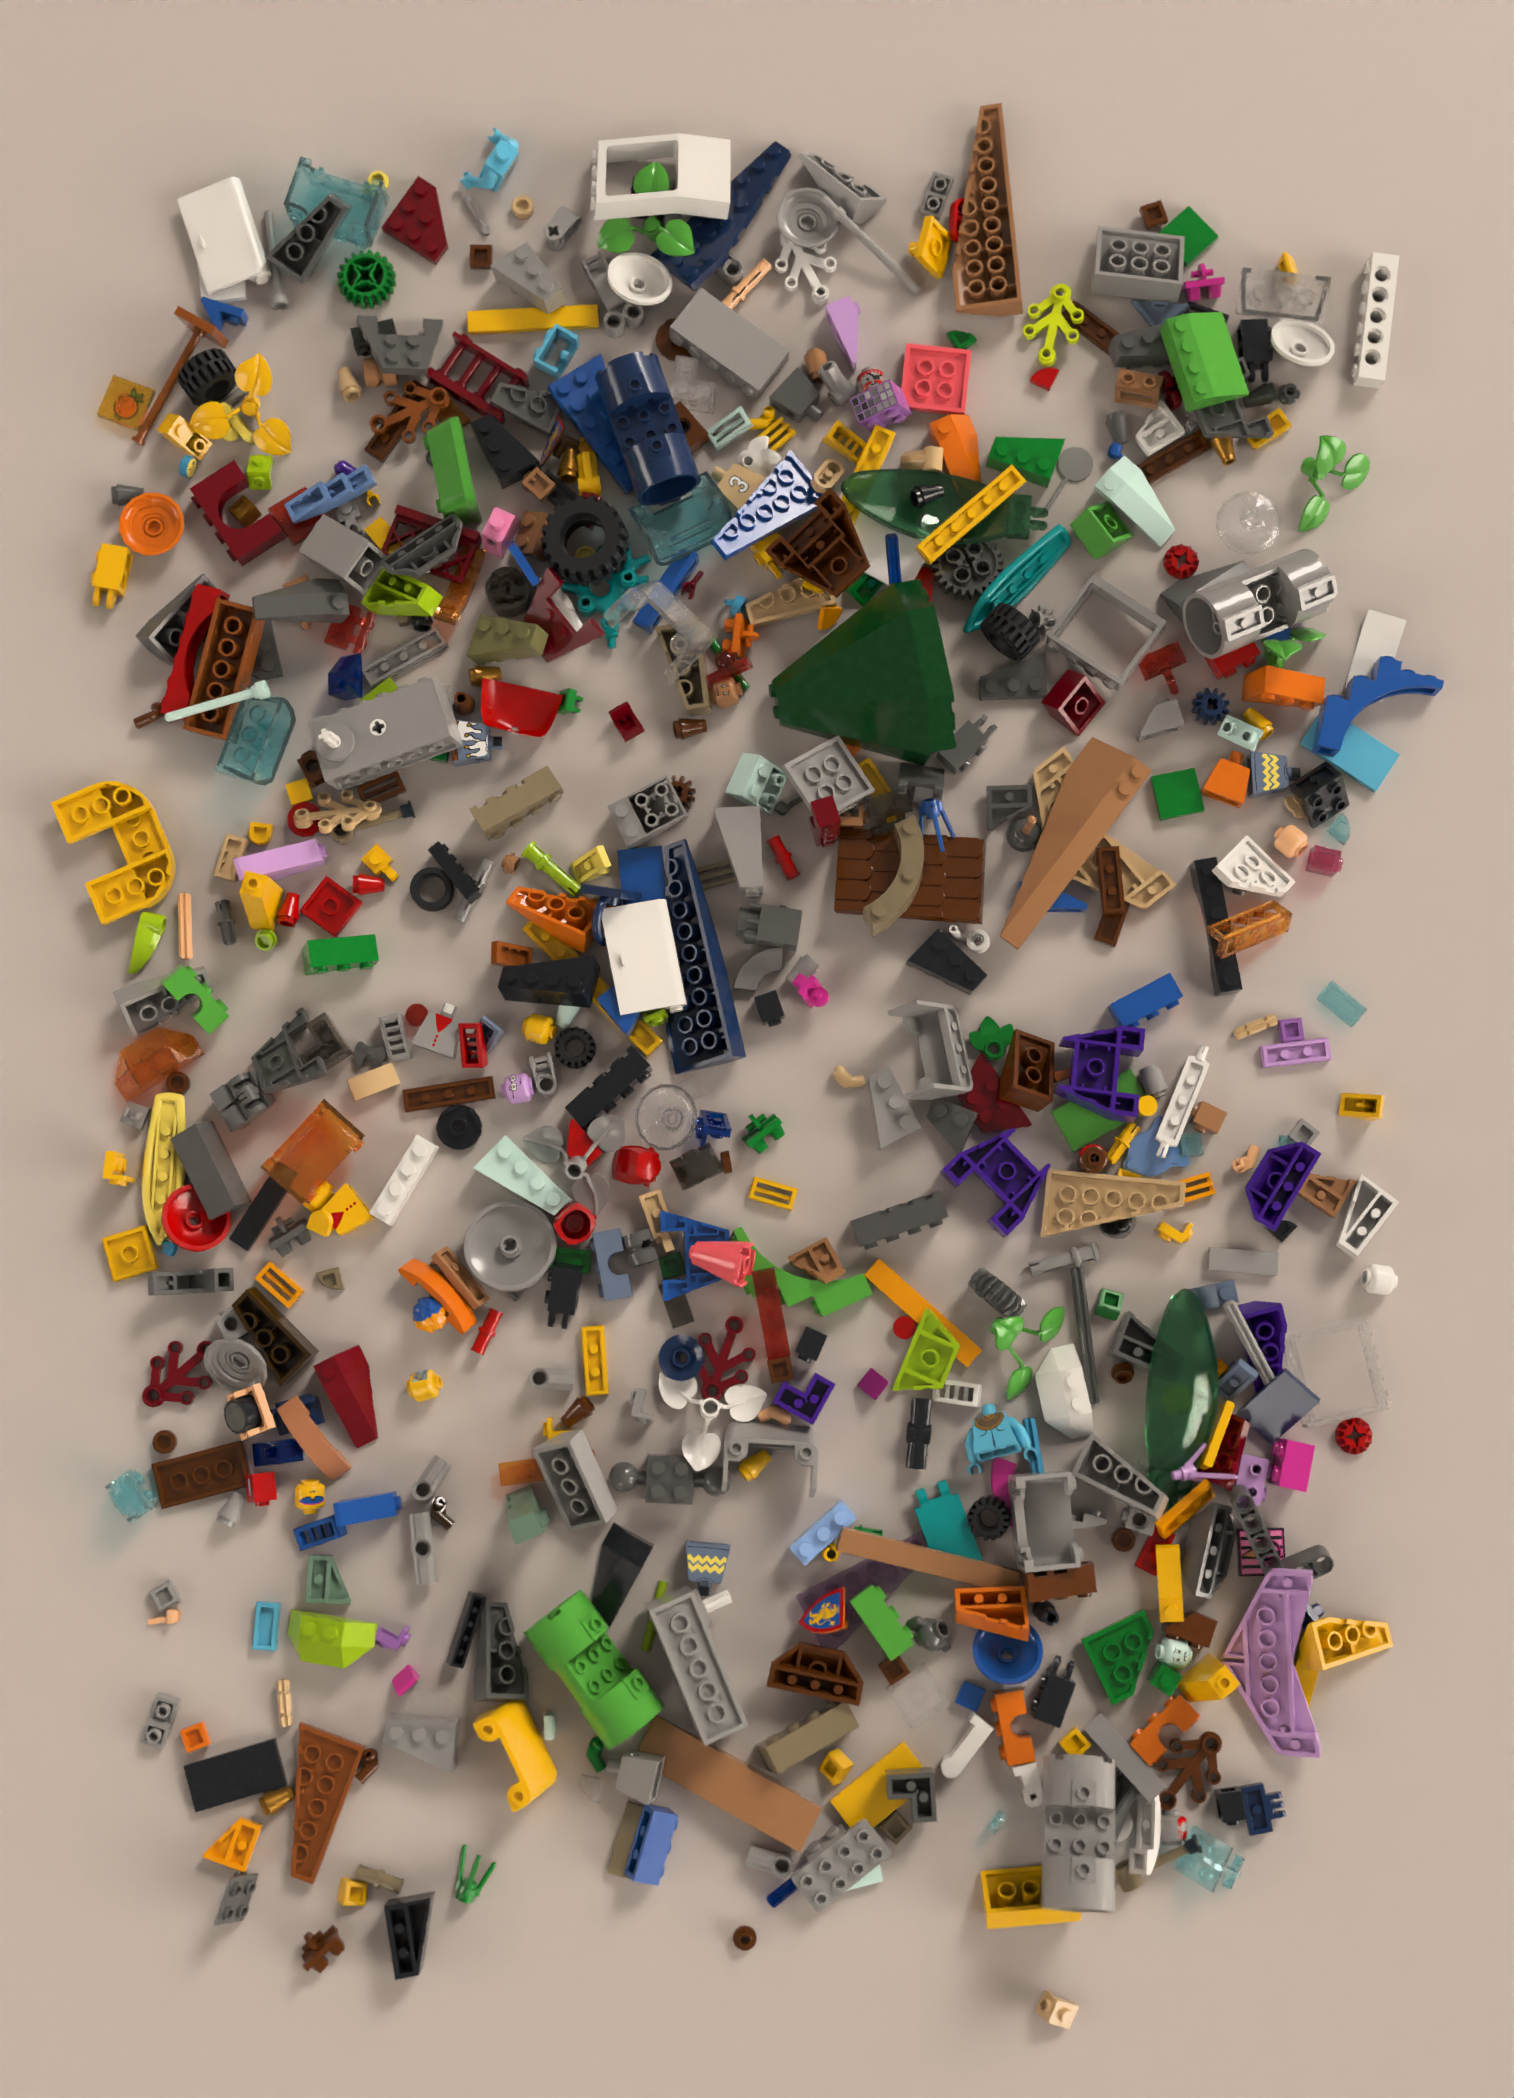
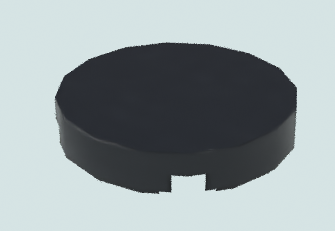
(459, 1127)

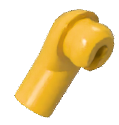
(764, 420)

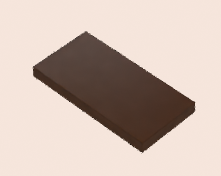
(201, 1474)

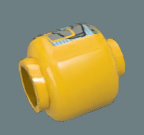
(424, 1385)

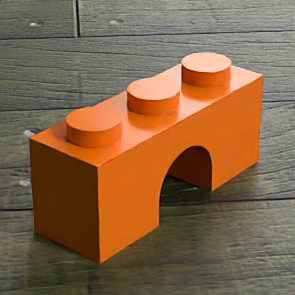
(1177, 1713)
(1015, 1748)

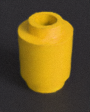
(324, 1195)

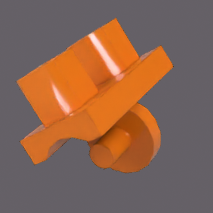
(742, 635)

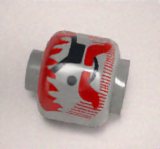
(869, 378)
(1173, 1828)

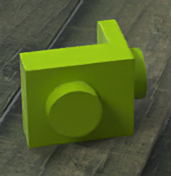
(259, 472)
(655, 1017)

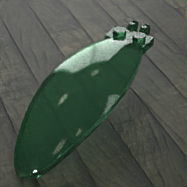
(886, 499)
(1180, 1392)

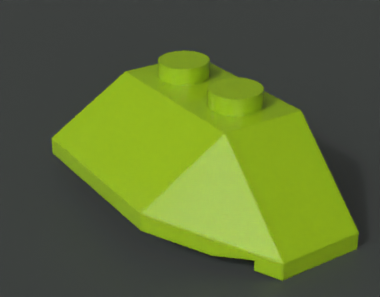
(330, 1638)

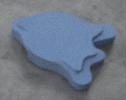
(1142, 1154)

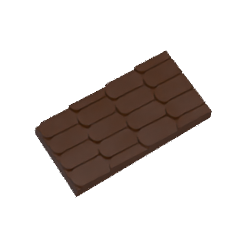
(949, 883)

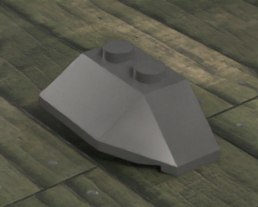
(425, 550)
(1209, 1549)

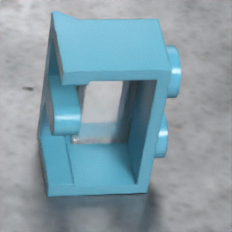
(556, 351)

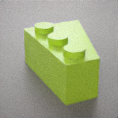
(400, 596)

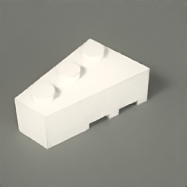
(1364, 1216)

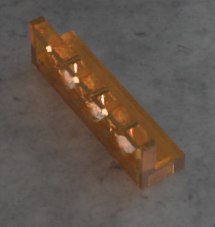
(1254, 932)

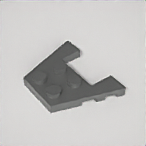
(401, 352)
(1227, 420)
(278, 1061)

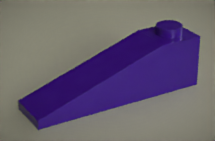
(1269, 1328)

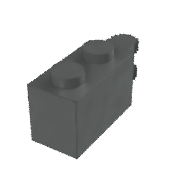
(969, 742)

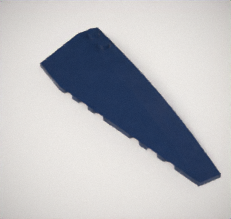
(708, 1026)

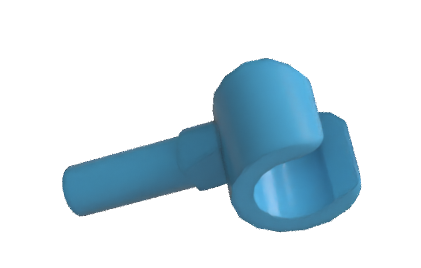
(169, 1248)

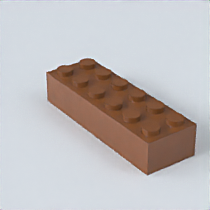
(224, 666)

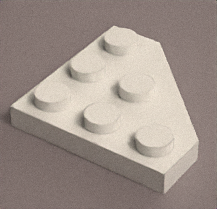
(1253, 870)

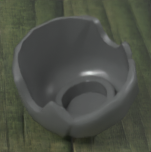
(1118, 1229)

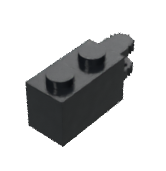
(1253, 345)
(564, 1291)
(1053, 1694)

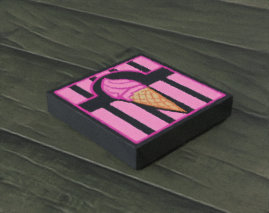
(1247, 1561)

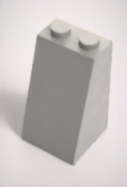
(343, 554)
(742, 842)

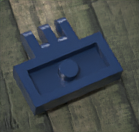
(1260, 1808)

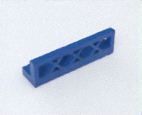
(673, 579)

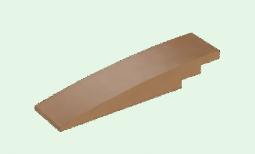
(731, 1784)

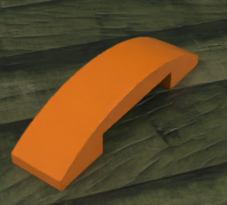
(440, 1288)

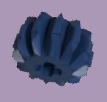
(1204, 700)

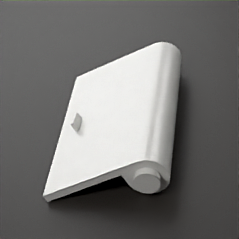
(224, 235)
(873, 541)
(643, 957)

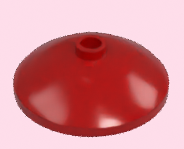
(175, 1216)

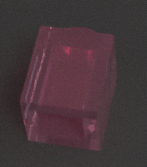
(1324, 861)

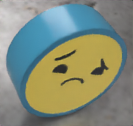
(188, 466)

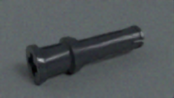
(1041, 1609)

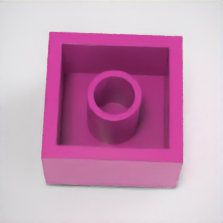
(1291, 1464)

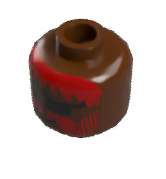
(1084, 1157)

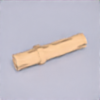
(761, 270)

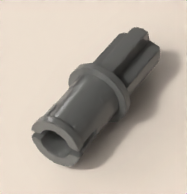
(226, 922)

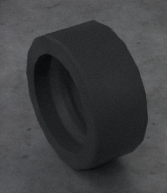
(432, 906)

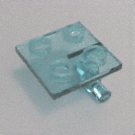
(1209, 1865)

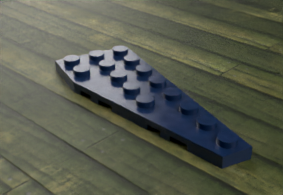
(716, 236)

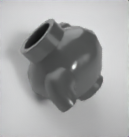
(930, 1633)

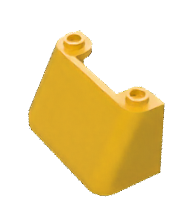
(525, 1747)

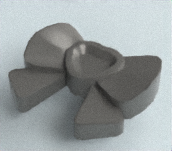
(364, 1052)

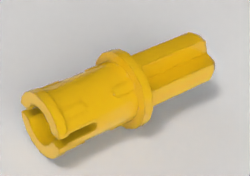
(1122, 1142)

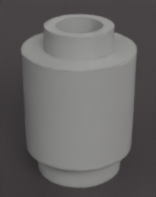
(1153, 1081)

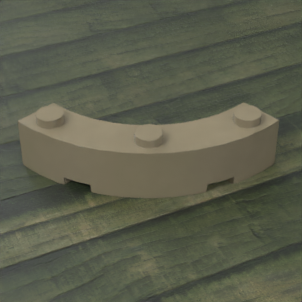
(901, 893)

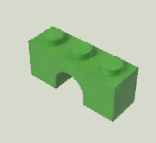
(182, 982)

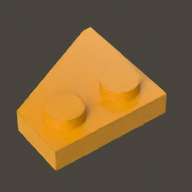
(236, 1845)

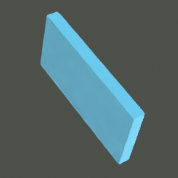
(1359, 757)

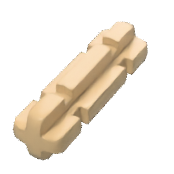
(1255, 1026)
(284, 1702)

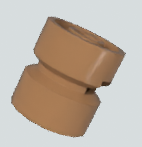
(374, 377)

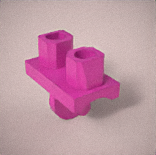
(1213, 285)
(811, 991)

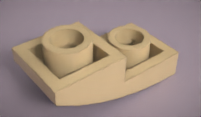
(373, 1081)

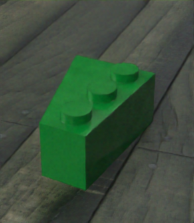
(1030, 456)
(339, 954)

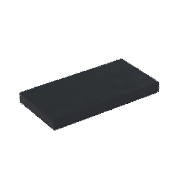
(235, 1775)

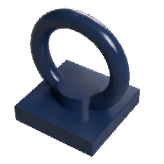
(608, 896)

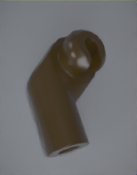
(438, 1512)

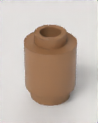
(814, 360)

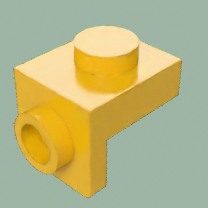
(1170, 1234)
(548, 1429)

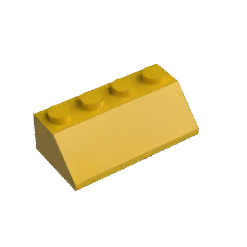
(1014, 1899)

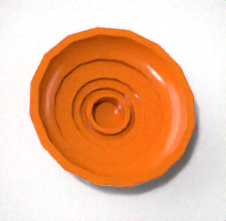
(151, 524)

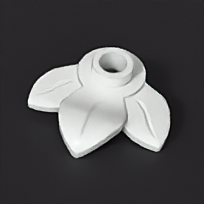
(762, 457)

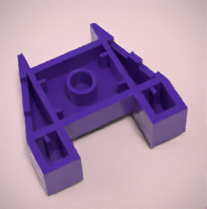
(1096, 1070)
(1006, 1175)

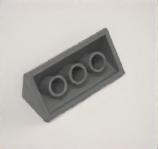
(210, 1169)

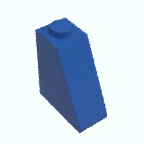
(609, 1004)
(367, 1508)

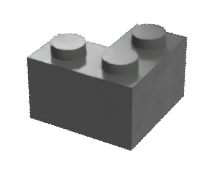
(916, 1785)

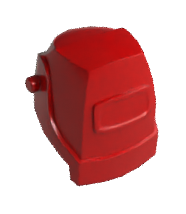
(636, 1165)
(574, 1223)

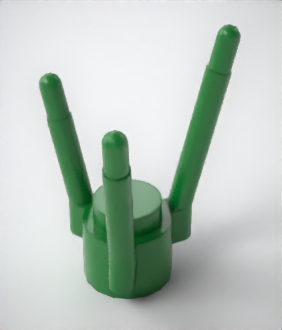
(467, 1888)

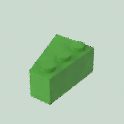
(882, 1621)

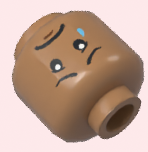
(725, 692)

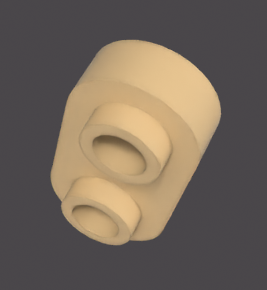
(827, 475)

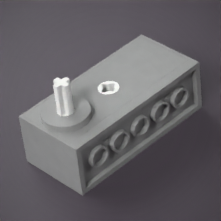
(385, 734)
(685, 1638)

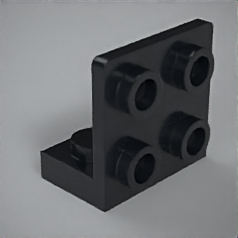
(1322, 793)

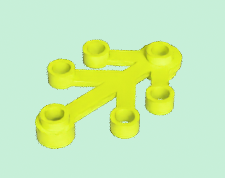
(1054, 320)

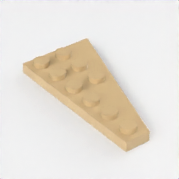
(1092, 1199)

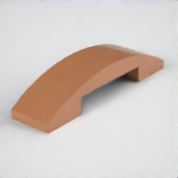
(312, 1440)

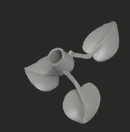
(589, 1191)

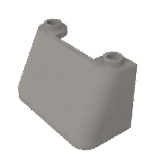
(1043, 1521)

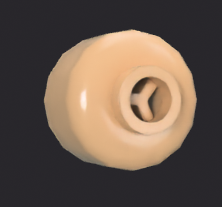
(1290, 841)

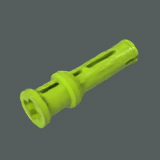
(544, 862)

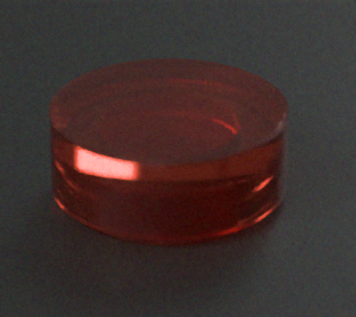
(416, 1014)

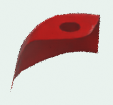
(518, 706)

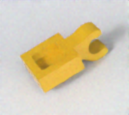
(379, 862)

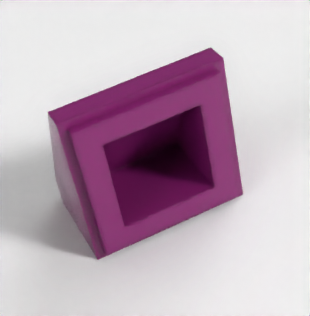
(873, 1383)

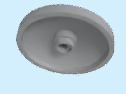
(510, 1245)

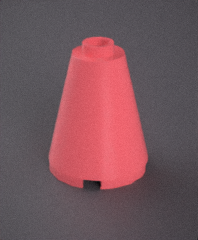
(725, 1259)

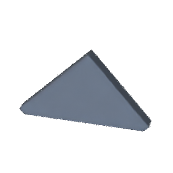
(1158, 311)

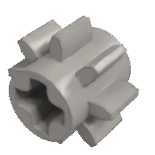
(1042, 619)

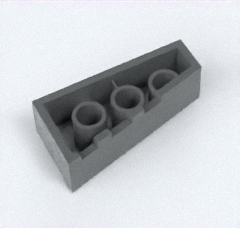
(1139, 348)

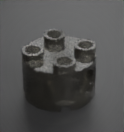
(508, 592)
(696, 1166)

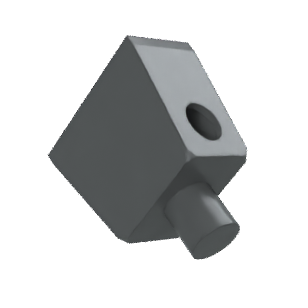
(797, 398)

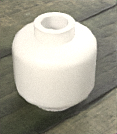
(1379, 1279)

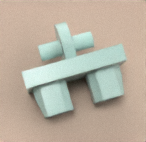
(1240, 732)

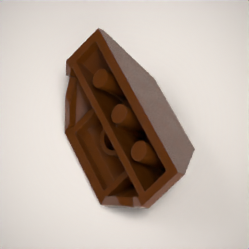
(817, 1673)

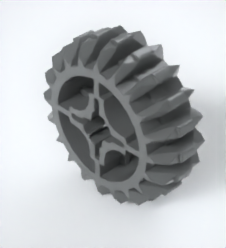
(996, 1293)

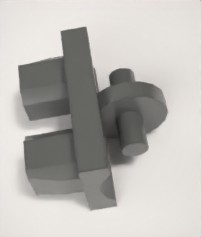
(280, 1240)

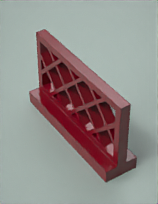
(421, 523)

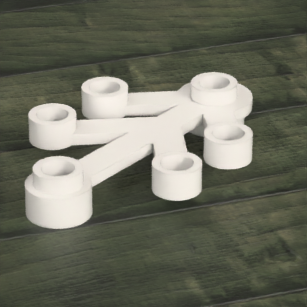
(805, 261)

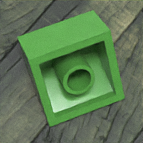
(1101, 529)

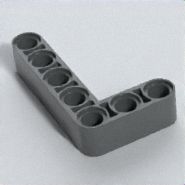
(1265, 1547)

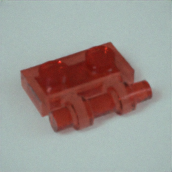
(341, 634)

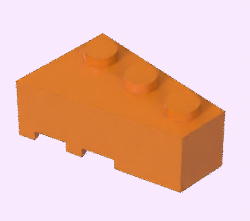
(1283, 688)
(993, 1610)

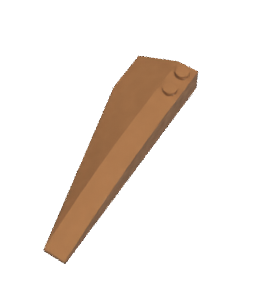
(986, 251)
(1084, 810)

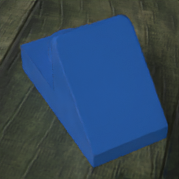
(221, 312)

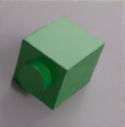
(1164, 1678)

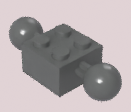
(667, 1479)

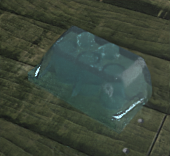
(257, 739)

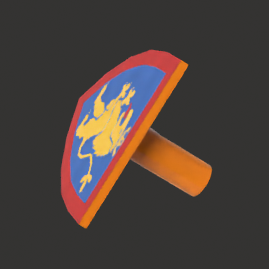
(826, 1613)

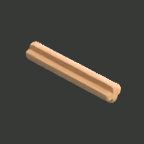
(185, 926)

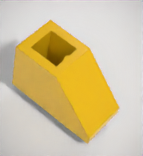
(183, 436)

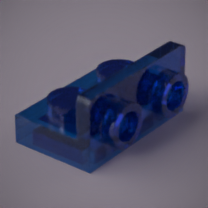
(712, 1124)

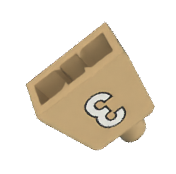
(737, 484)

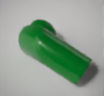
(594, 1754)

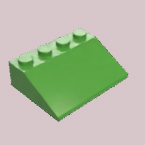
(1203, 359)

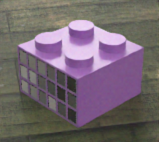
(881, 406)

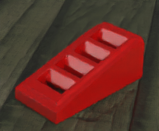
(466, 1060)

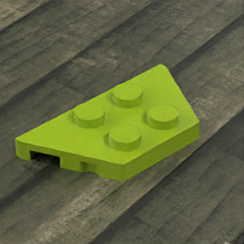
(928, 1356)

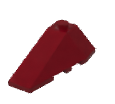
(350, 1392)

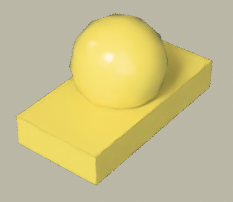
(237, 427)

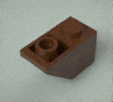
(1196, 1629)

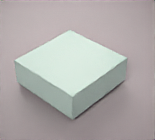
(549, 1726)

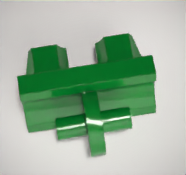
(760, 1128)

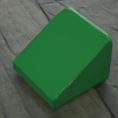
(1109, 1304)

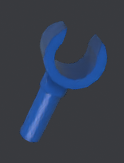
(1114, 451)

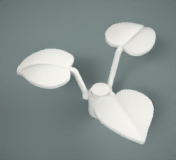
(703, 1448)

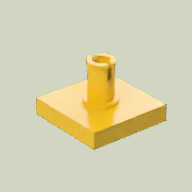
(932, 247)

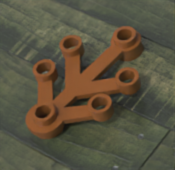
(413, 410)

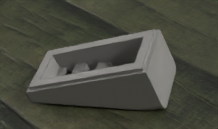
(403, 1036)

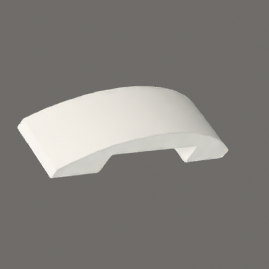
(1147, 1837)

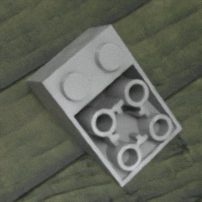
(647, 812)

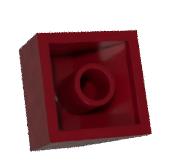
(1073, 701)

